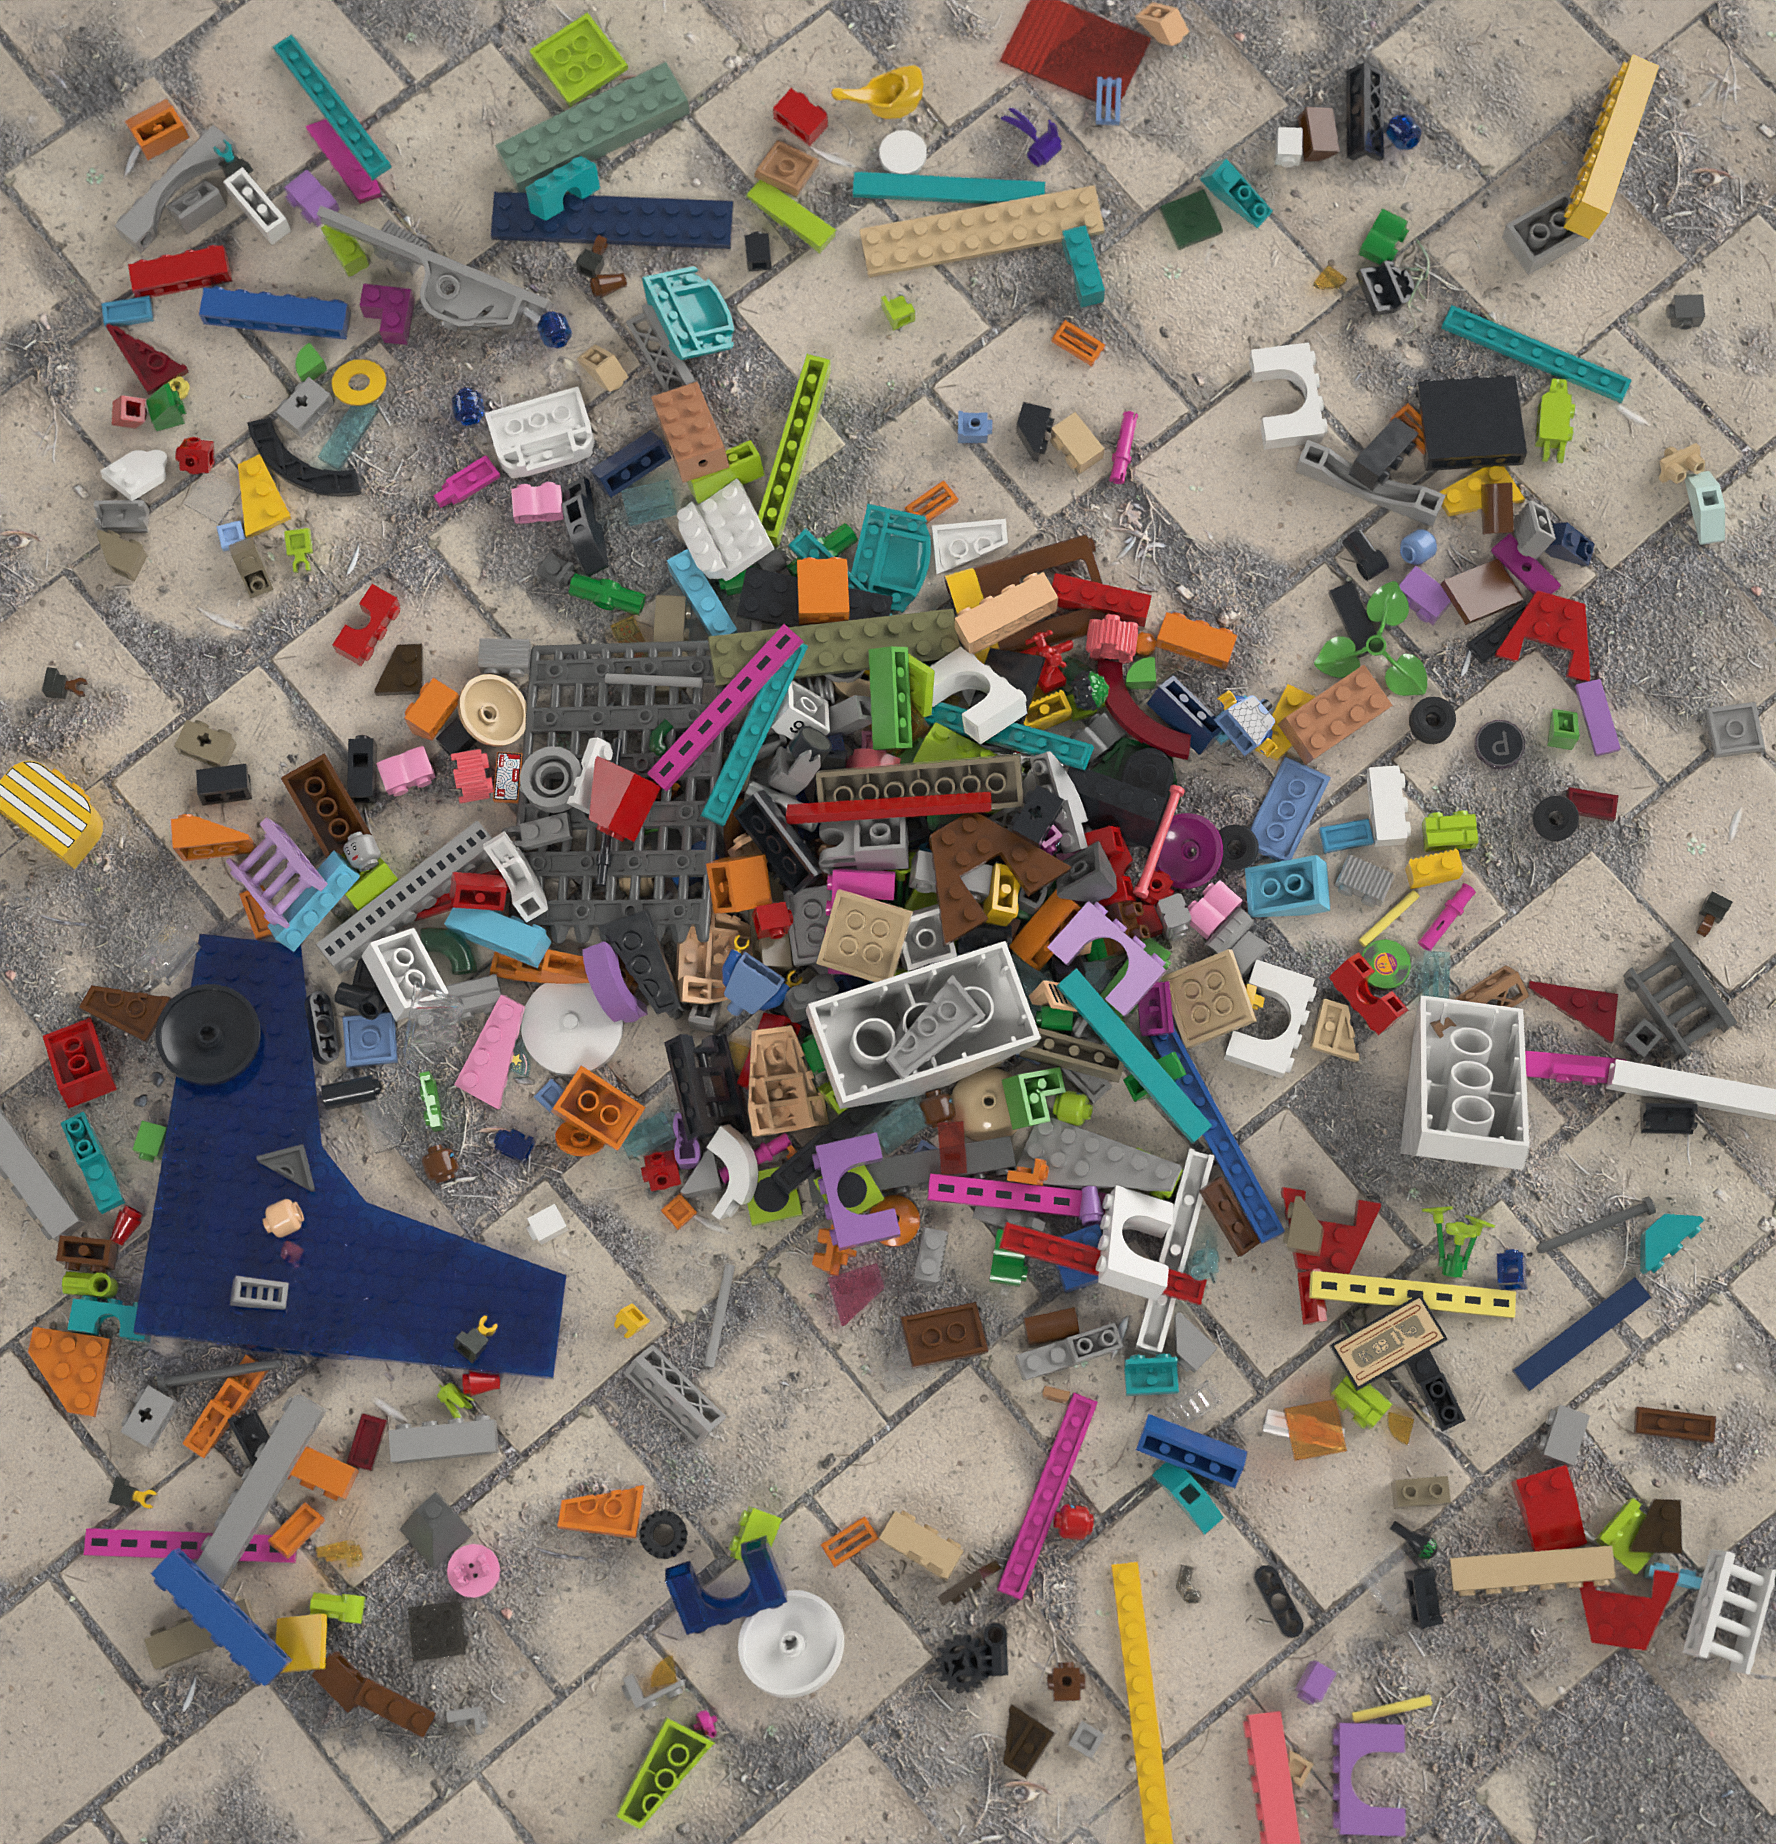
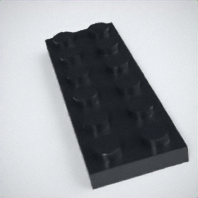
(774, 600)

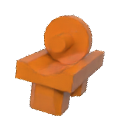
(832, 1258)

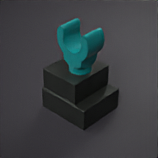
(231, 162)

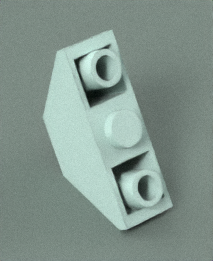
(1706, 507)

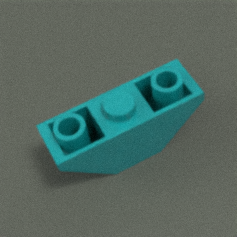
(1665, 1238)
(1188, 1496)

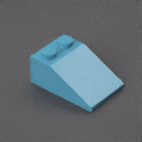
(1288, 888)

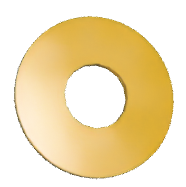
(369, 394)

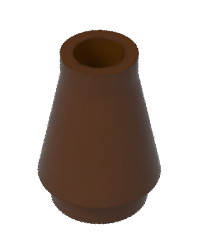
(606, 284)

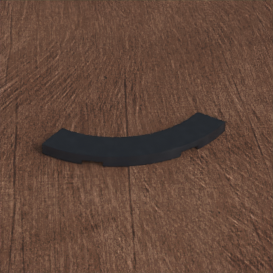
(297, 471)

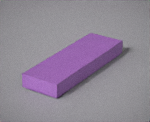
(1597, 717)

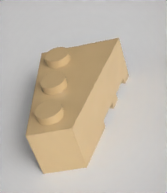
(921, 1544)

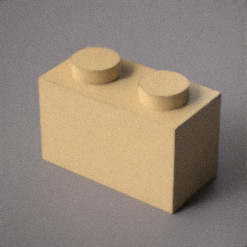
(1076, 443)

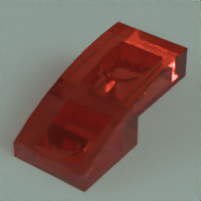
(952, 1147)

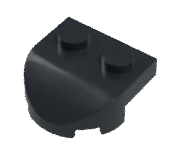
(1385, 287)

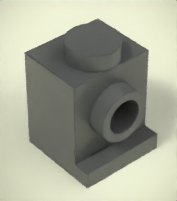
(1634, 1046)

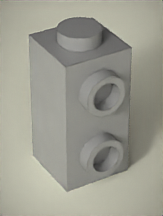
(850, 715)

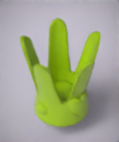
(451, 1395)

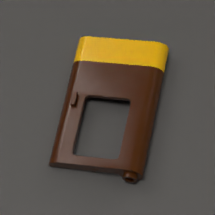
(977, 583)

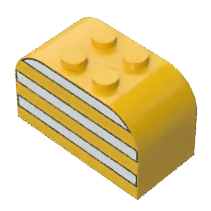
(50, 810)

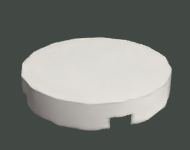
(903, 153)

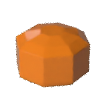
(1145, 645)

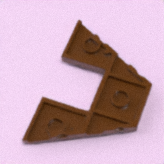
(968, 845)

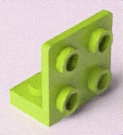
(1621, 1533)

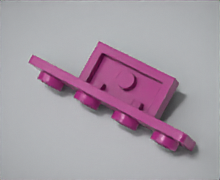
(1568, 1067)

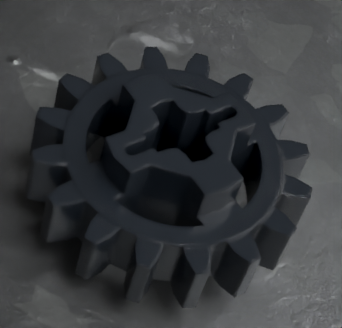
(953, 1667)

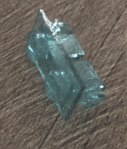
(1205, 1263)

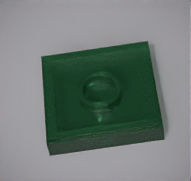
(1191, 219)

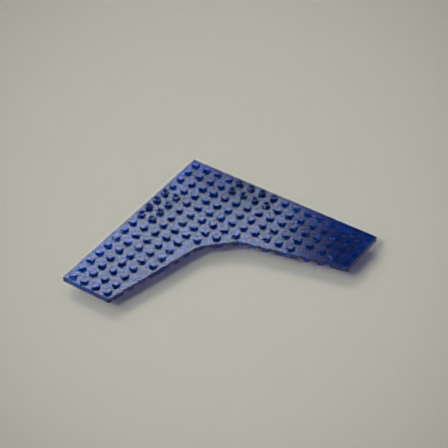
(367, 1275)

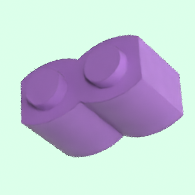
(308, 196)
(686, 1152)
(1314, 1682)

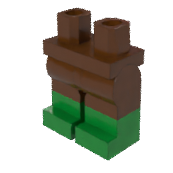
(1126, 913)

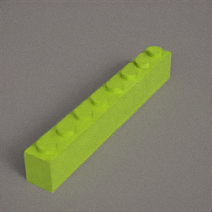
(794, 446)

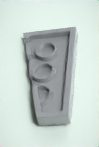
(941, 1023)

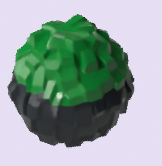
(1089, 690)

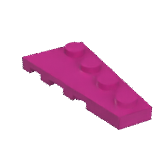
(344, 162)

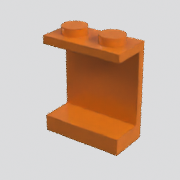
(822, 590)

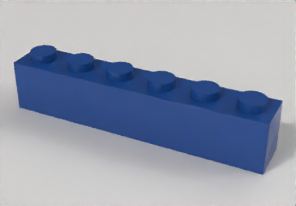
(275, 313)
(221, 1617)

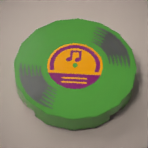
(1389, 962)

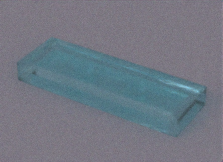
(347, 435)

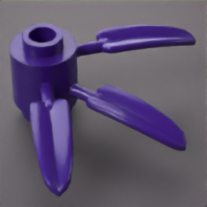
(1045, 146)

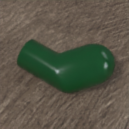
(657, 736)

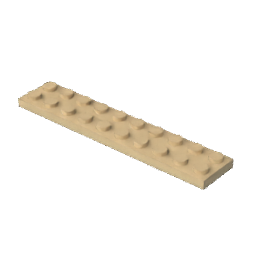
(979, 231)

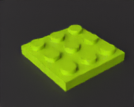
(578, 59)

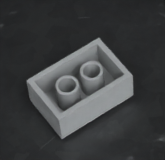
(1540, 236)

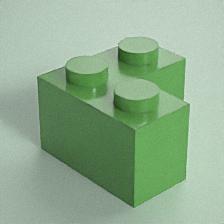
(1027, 1094)

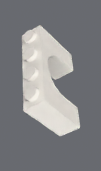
(1296, 365)
(991, 715)
(1293, 992)
(1117, 1263)

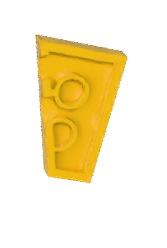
(1466, 494)
(260, 498)
(1289, 702)

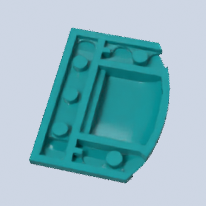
(690, 312)
(893, 554)

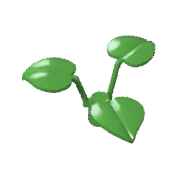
(1339, 656)

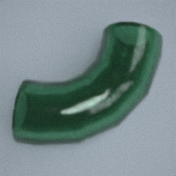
(452, 946)

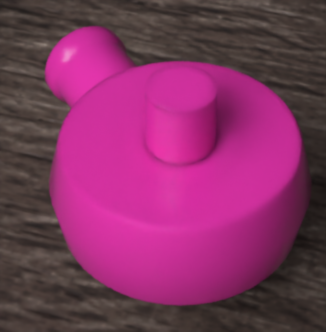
(705, 1724)

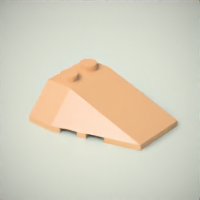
(701, 964)
(781, 1086)

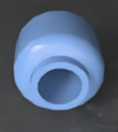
(1418, 547)

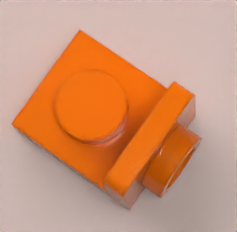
(1025, 1175)

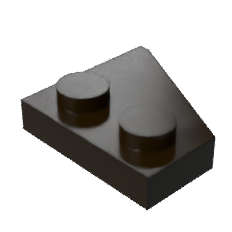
(403, 672)
(1660, 1529)
(975, 1581)
(1024, 1742)

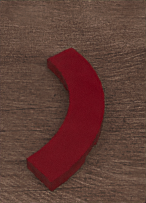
(1134, 720)

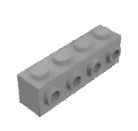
(443, 1441)

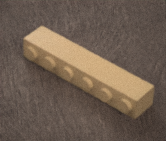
(1532, 1569)

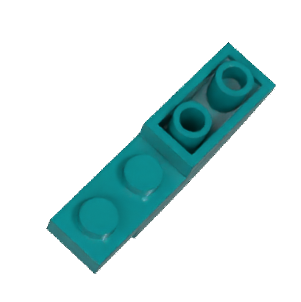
(93, 1162)

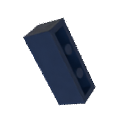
(630, 463)
(1185, 714)

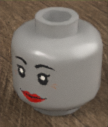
(362, 851)

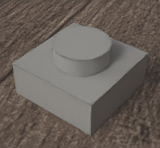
(1086, 1739)

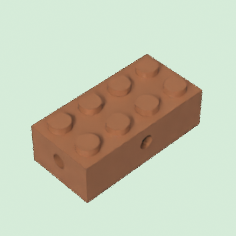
(690, 432)
(1334, 714)

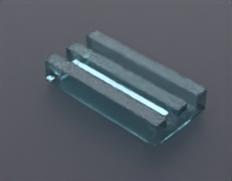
(1446, 973)

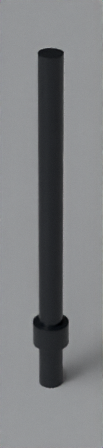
(604, 859)

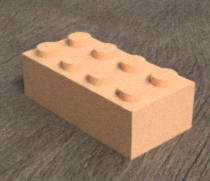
(1006, 613)

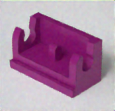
(1156, 1011)

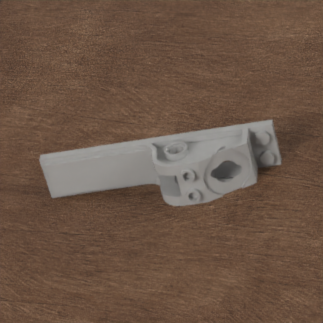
(473, 288)

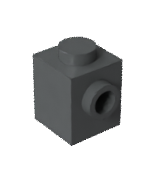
(1686, 311)

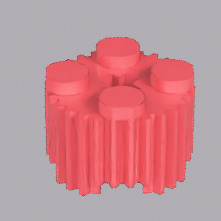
(1112, 639)
(472, 775)

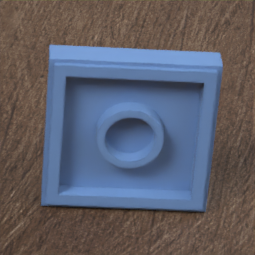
(370, 1040)

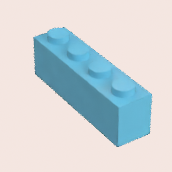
(700, 595)
(313, 904)
(500, 933)

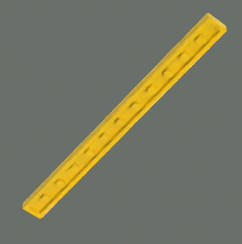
(1141, 1704)

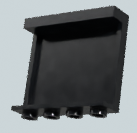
(1471, 422)

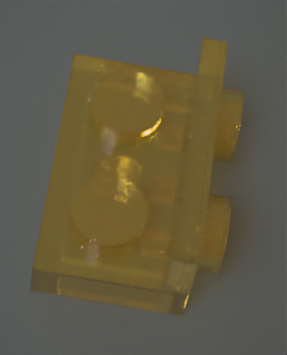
(340, 1551)

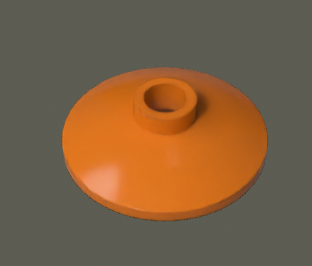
(576, 1141)
(908, 1218)

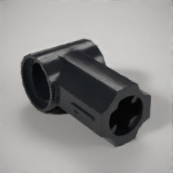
(1368, 560)
(367, 1002)
(998, 1652)

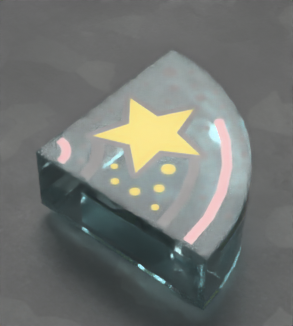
(520, 1062)

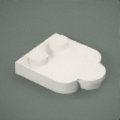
(136, 472)

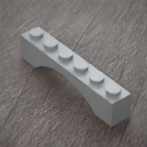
(141, 222)
(1406, 499)

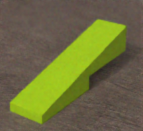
(792, 215)

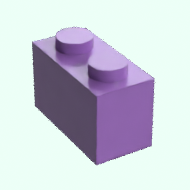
(1424, 596)

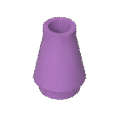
(1091, 1208)

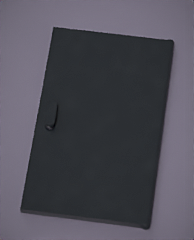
(1021, 672)

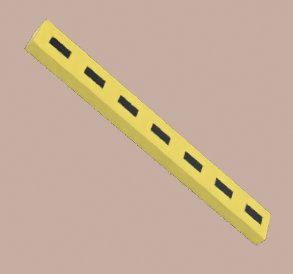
(1396, 1292)

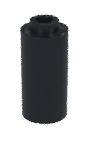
(350, 1092)

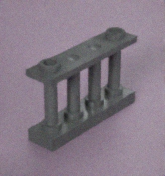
(1691, 976)

